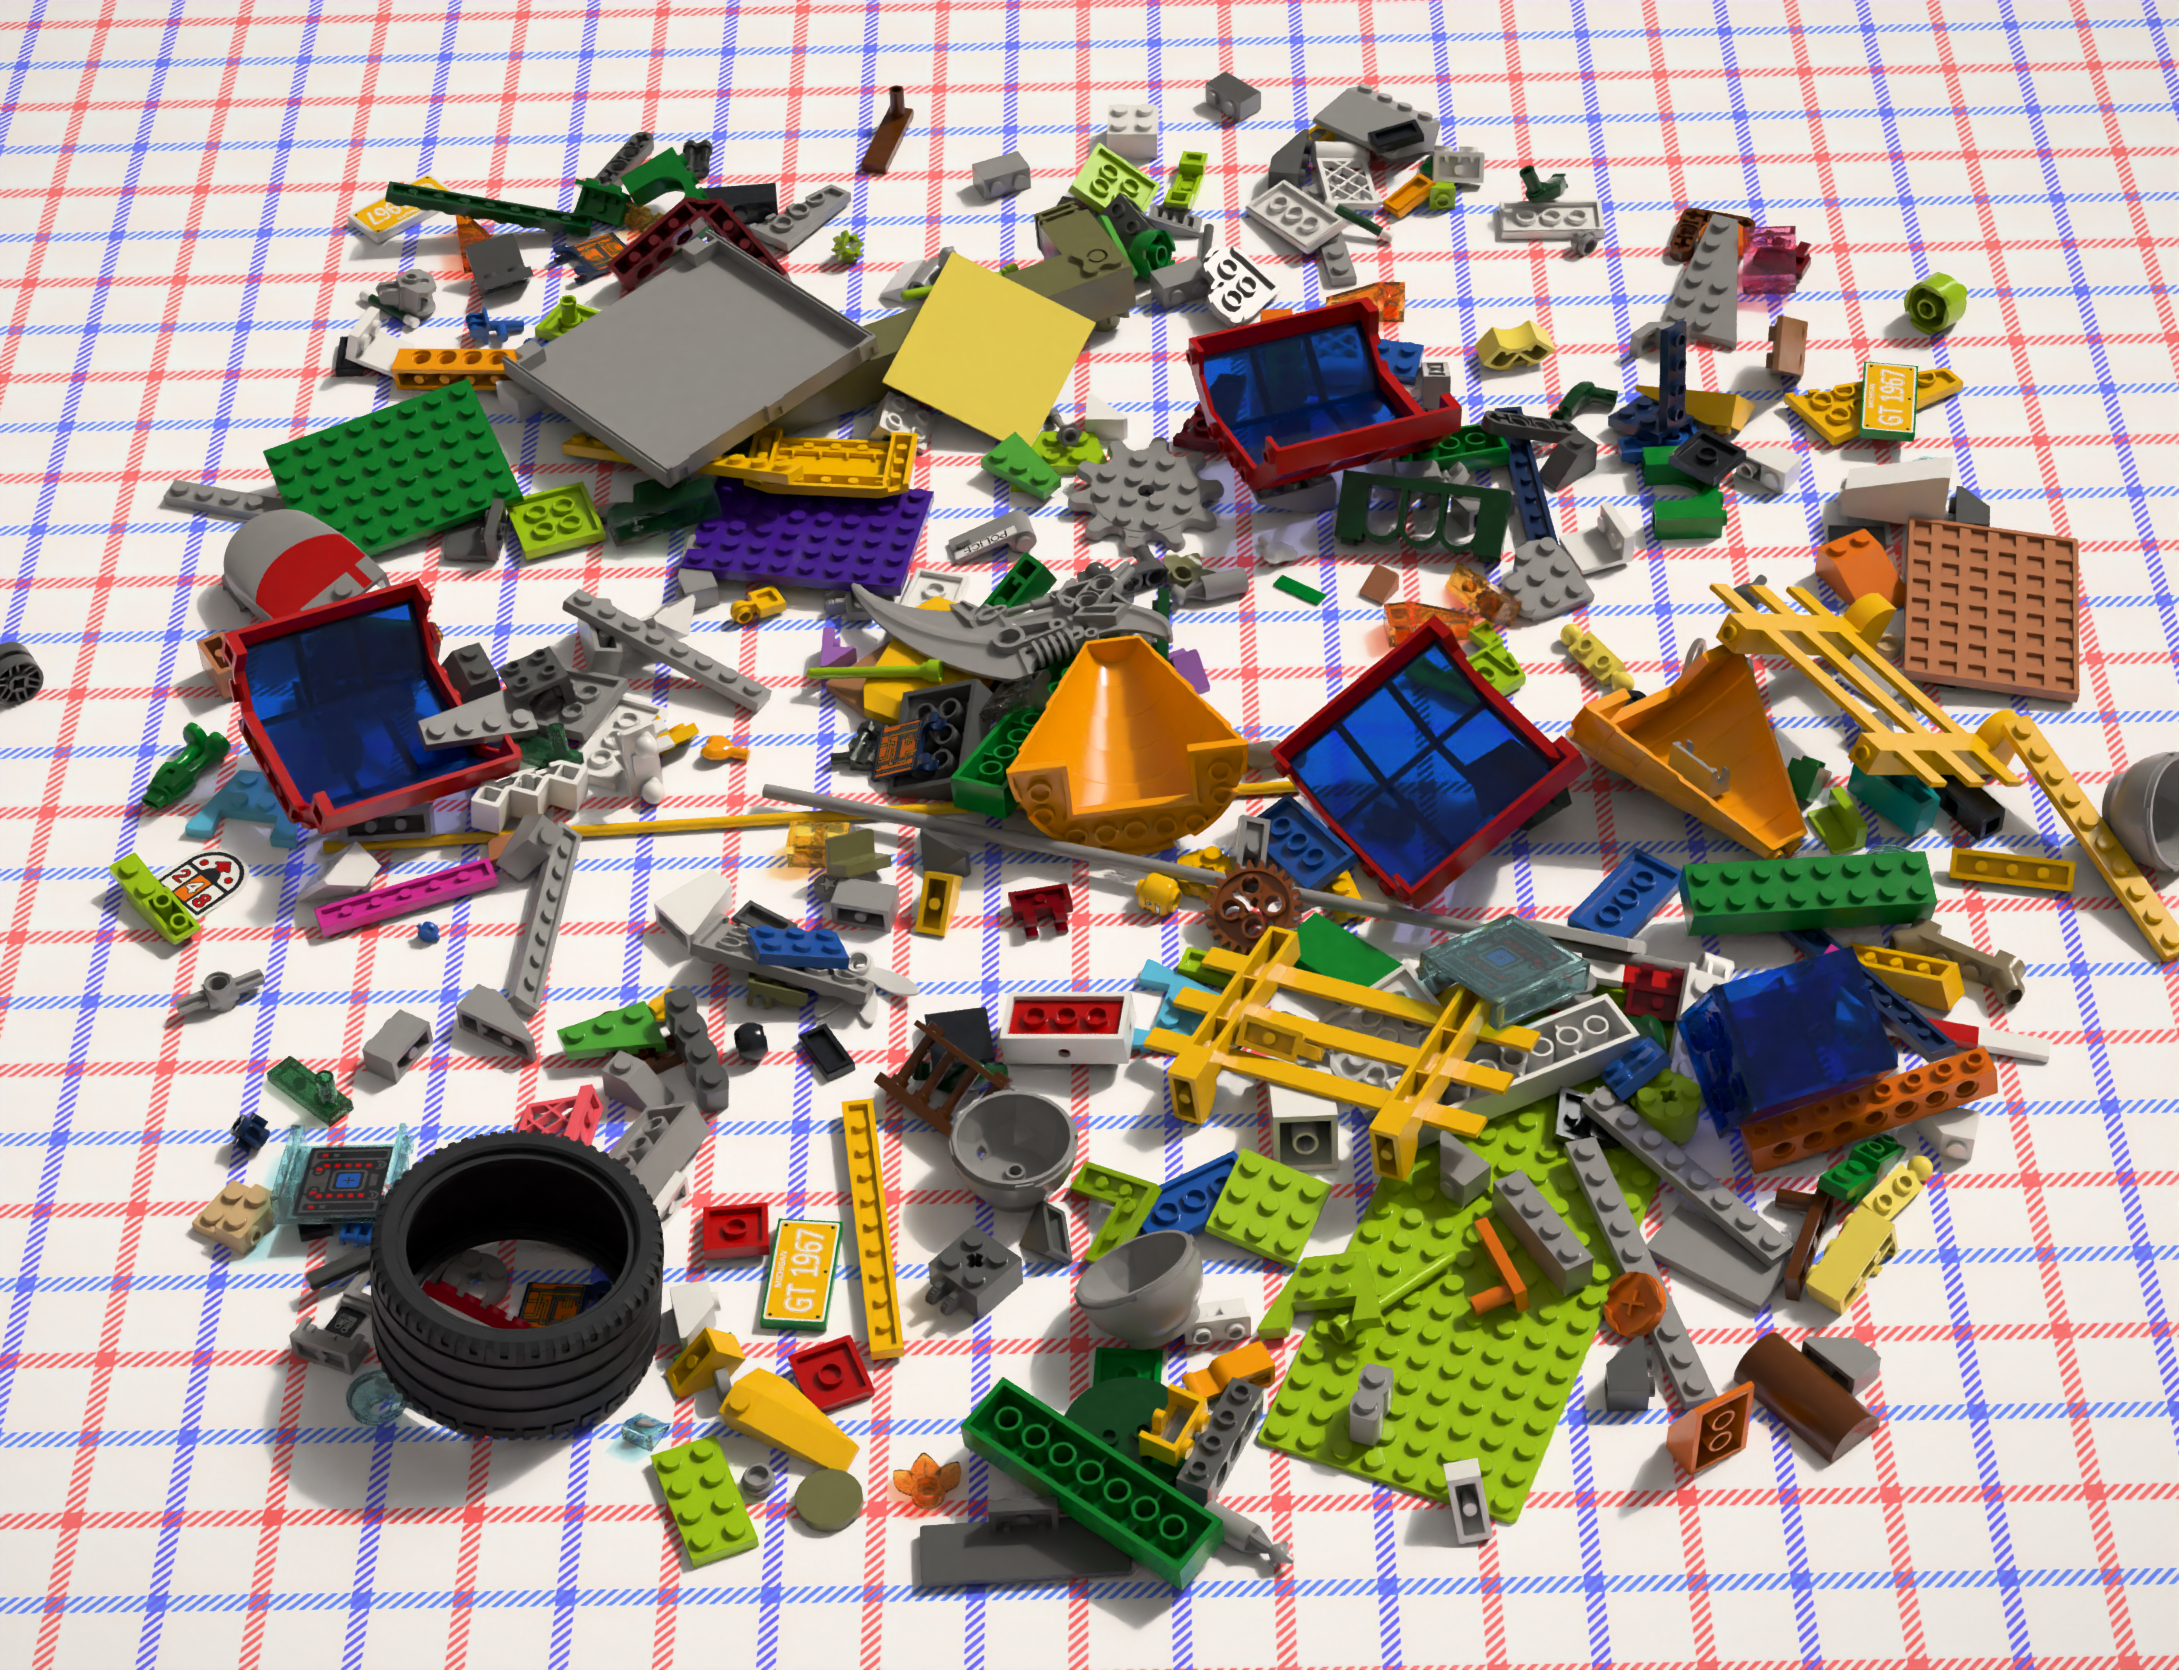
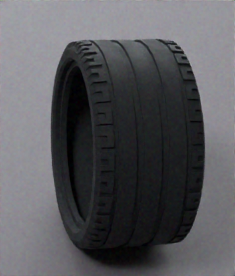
(503, 1191)

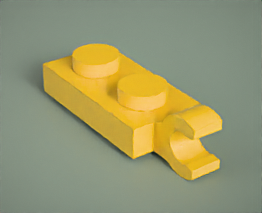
(1275, 1040)

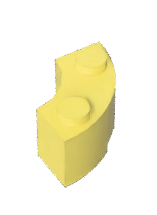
(1514, 346)

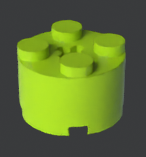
(1936, 303)
(1670, 1105)

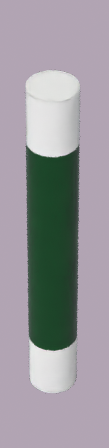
(1359, 220)
(389, 309)

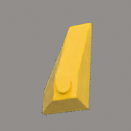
(1715, 409)
(783, 1418)

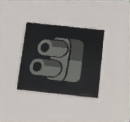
(345, 1322)

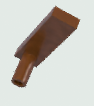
(889, 134)
(1818, 1210)

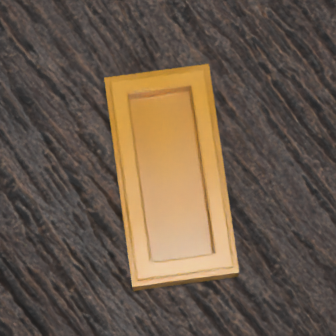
(1408, 196)

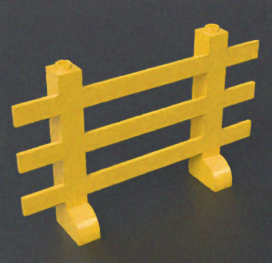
(1859, 632)
(1399, 1111)

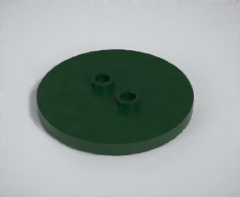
(1117, 1414)

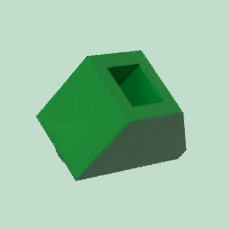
(1808, 777)

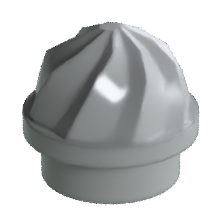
(1584, 242)

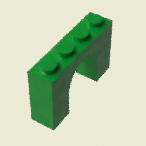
(664, 175)
(1686, 518)

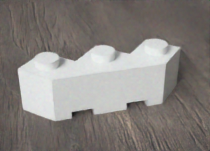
(528, 793)

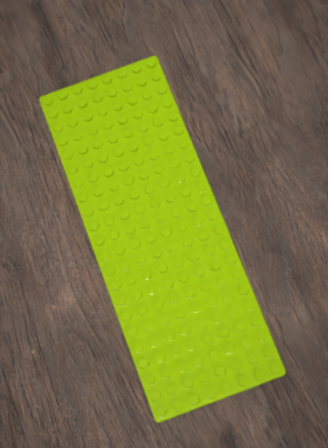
(1462, 1379)

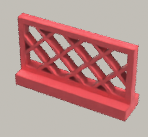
(580, 1121)

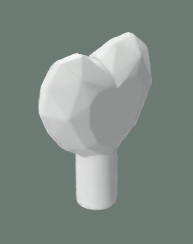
(1276, 551)

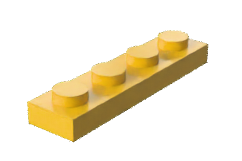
(2012, 869)

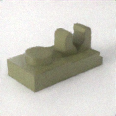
(776, 989)

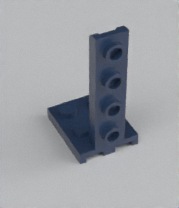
(1656, 420)

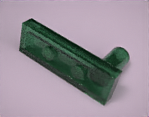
(541, 751)
(311, 1090)

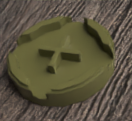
(829, 1500)

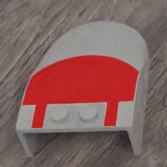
(295, 563)

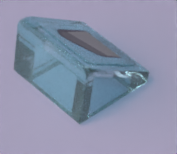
(644, 1431)

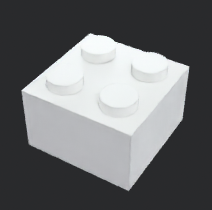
(1133, 130)

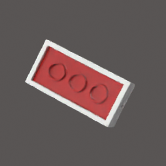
(1068, 1028)

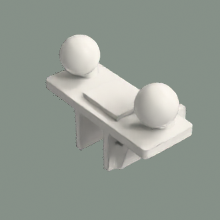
(641, 759)

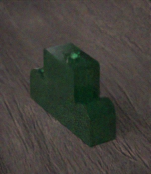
(662, 510)

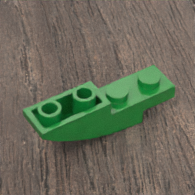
(1864, 1168)

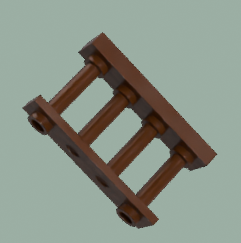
(919, 1100)

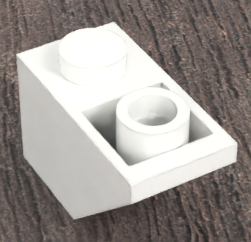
(1771, 467)

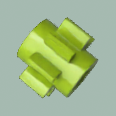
(847, 240)

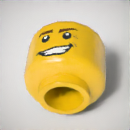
(1158, 894)

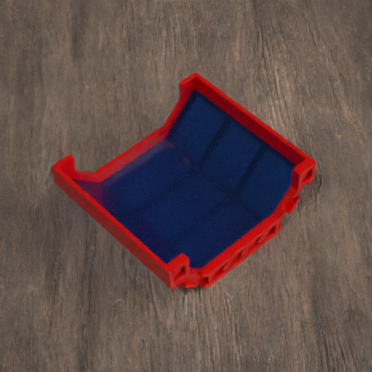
(1309, 396)
(338, 704)
(1423, 766)

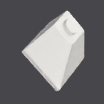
(341, 874)

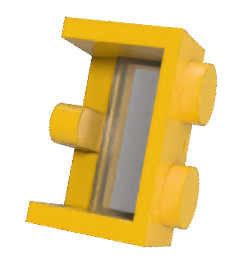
(1175, 1426)

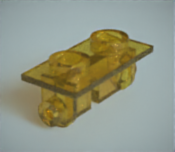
(640, 217)

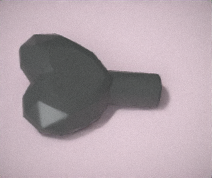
(1746, 595)

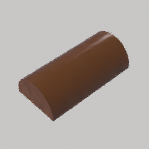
(1805, 1397)

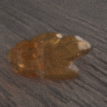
(927, 1478)

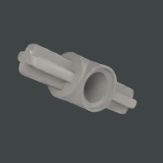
(220, 991)

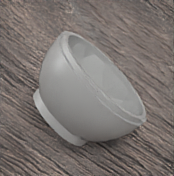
(2144, 810)
(1026, 1149)
(1145, 1289)

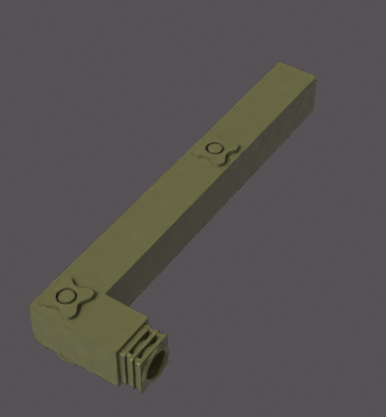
(1078, 271)

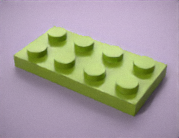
(704, 1501)

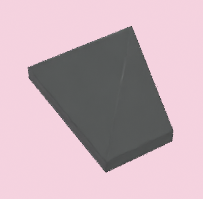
(942, 855)
(1048, 1233)

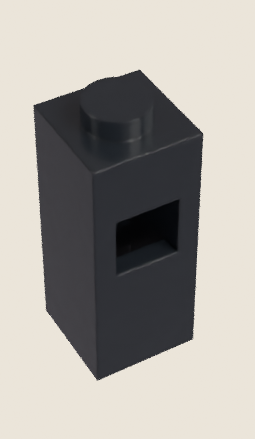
(1971, 808)

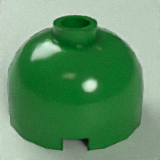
(1151, 251)

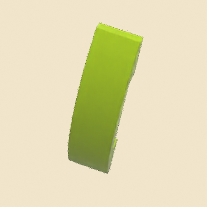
(1188, 180)

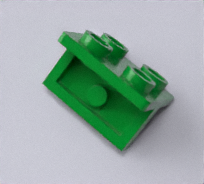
(602, 202)

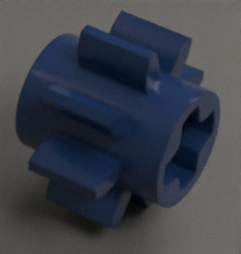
(249, 1132)

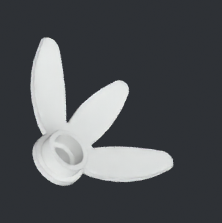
(883, 978)

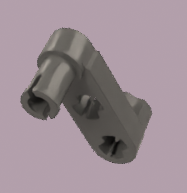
(1148, 571)

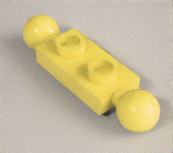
(1596, 658)
(1898, 1187)

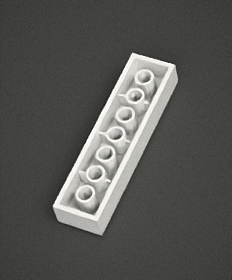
(1570, 1051)

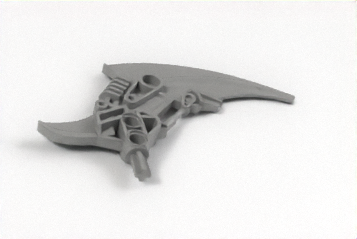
(1006, 647)

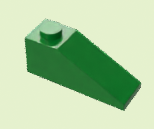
(1022, 584)

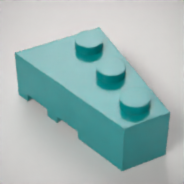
(1898, 798)

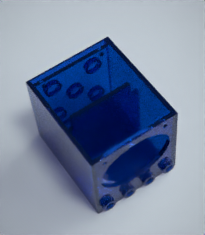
(1785, 1039)

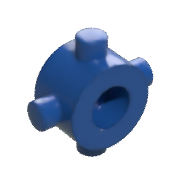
(428, 931)

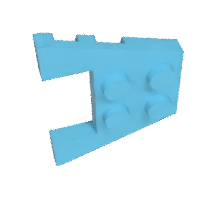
(245, 798)
(1170, 1018)

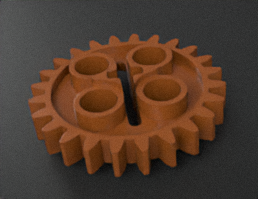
(1271, 889)

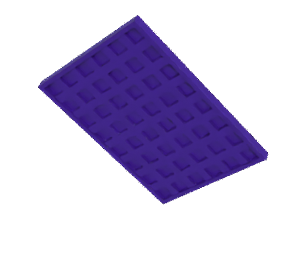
(811, 538)

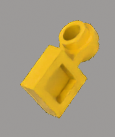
(762, 601)

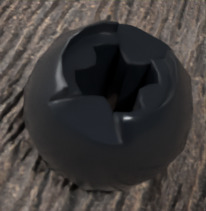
(751, 1042)

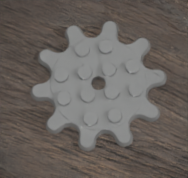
(1165, 514)

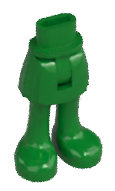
(177, 777)

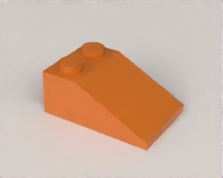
(1858, 567)
(1712, 1430)

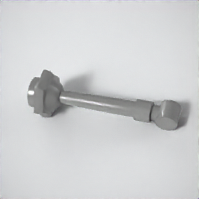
(1068, 433)

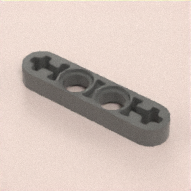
(620, 162)
(1526, 427)

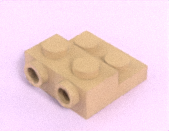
(237, 1216)

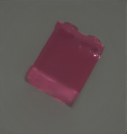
(1769, 260)

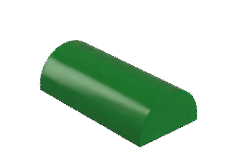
(1470, 446)

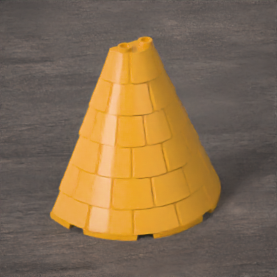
(1725, 718)
(1127, 754)

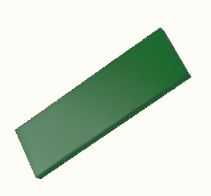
(1299, 590)

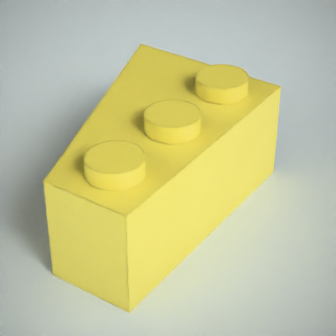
(1851, 1259)

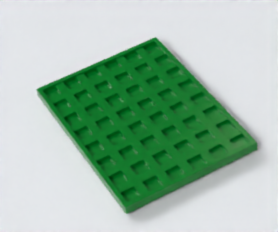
(398, 470)

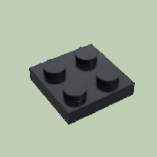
(1707, 457)

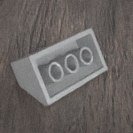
(661, 1143)

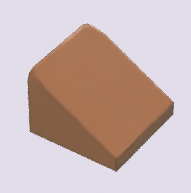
(1380, 584)

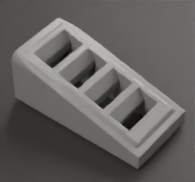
(1175, 221)

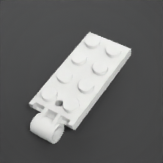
(1697, 980)

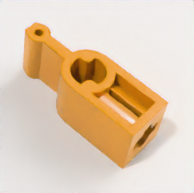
(1247, 1364)

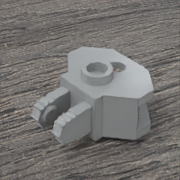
(409, 292)

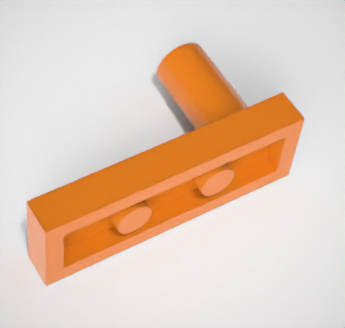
(1511, 1285)

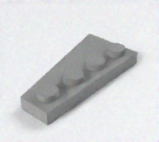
(801, 218)
(478, 722)

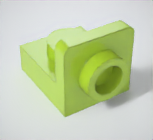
(1442, 196)

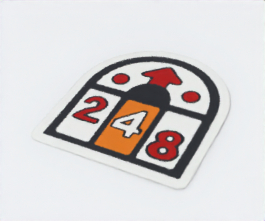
(206, 879)

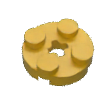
(1209, 859)

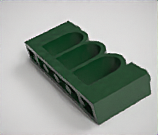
(1355, 505)

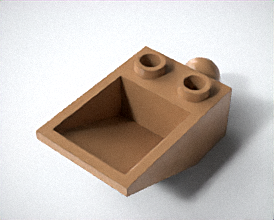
(1788, 346)

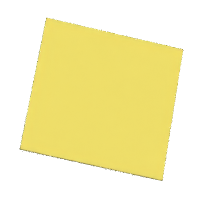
(988, 351)

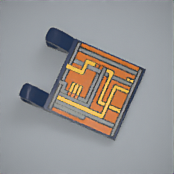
(592, 254)
(902, 746)
(556, 1302)

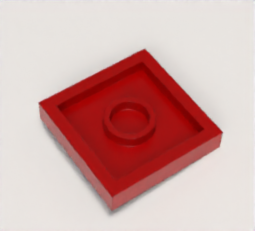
(736, 1231)
(831, 1374)

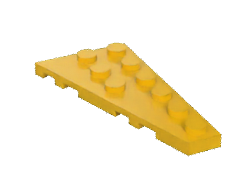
(1837, 411)

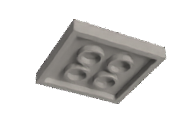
(595, 696)

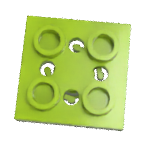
(568, 314)

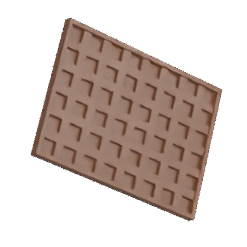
(1992, 609)

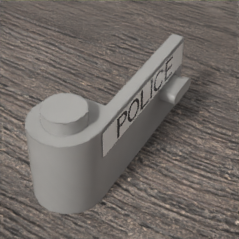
(1010, 528)

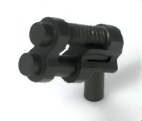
(698, 157)
(861, 753)

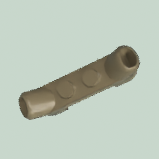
(1998, 972)

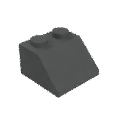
(471, 672)

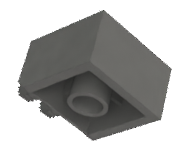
(973, 1274)

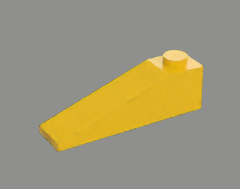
(1914, 976)

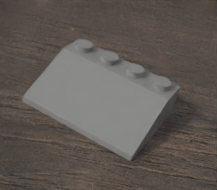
(1364, 110)

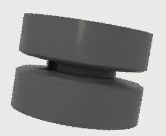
(19, 674)

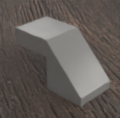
(1648, 337)

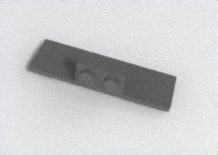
(1016, 1545)

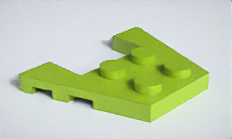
(1066, 459)
(1494, 661)
(1326, 1284)

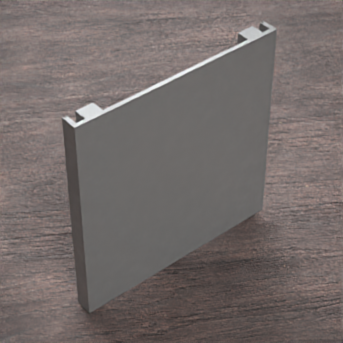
(693, 360)

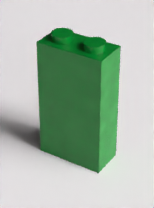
(1340, 954)

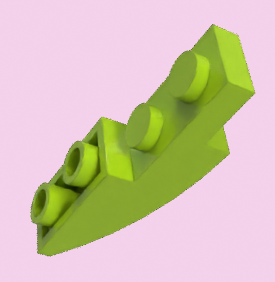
(153, 901)

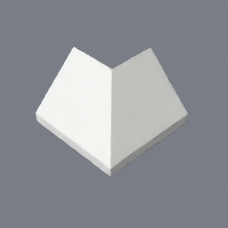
(673, 618)

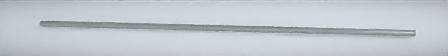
(1173, 870)

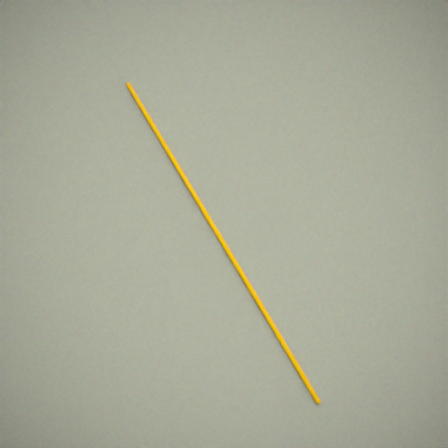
(717, 822)

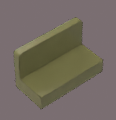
(854, 854)

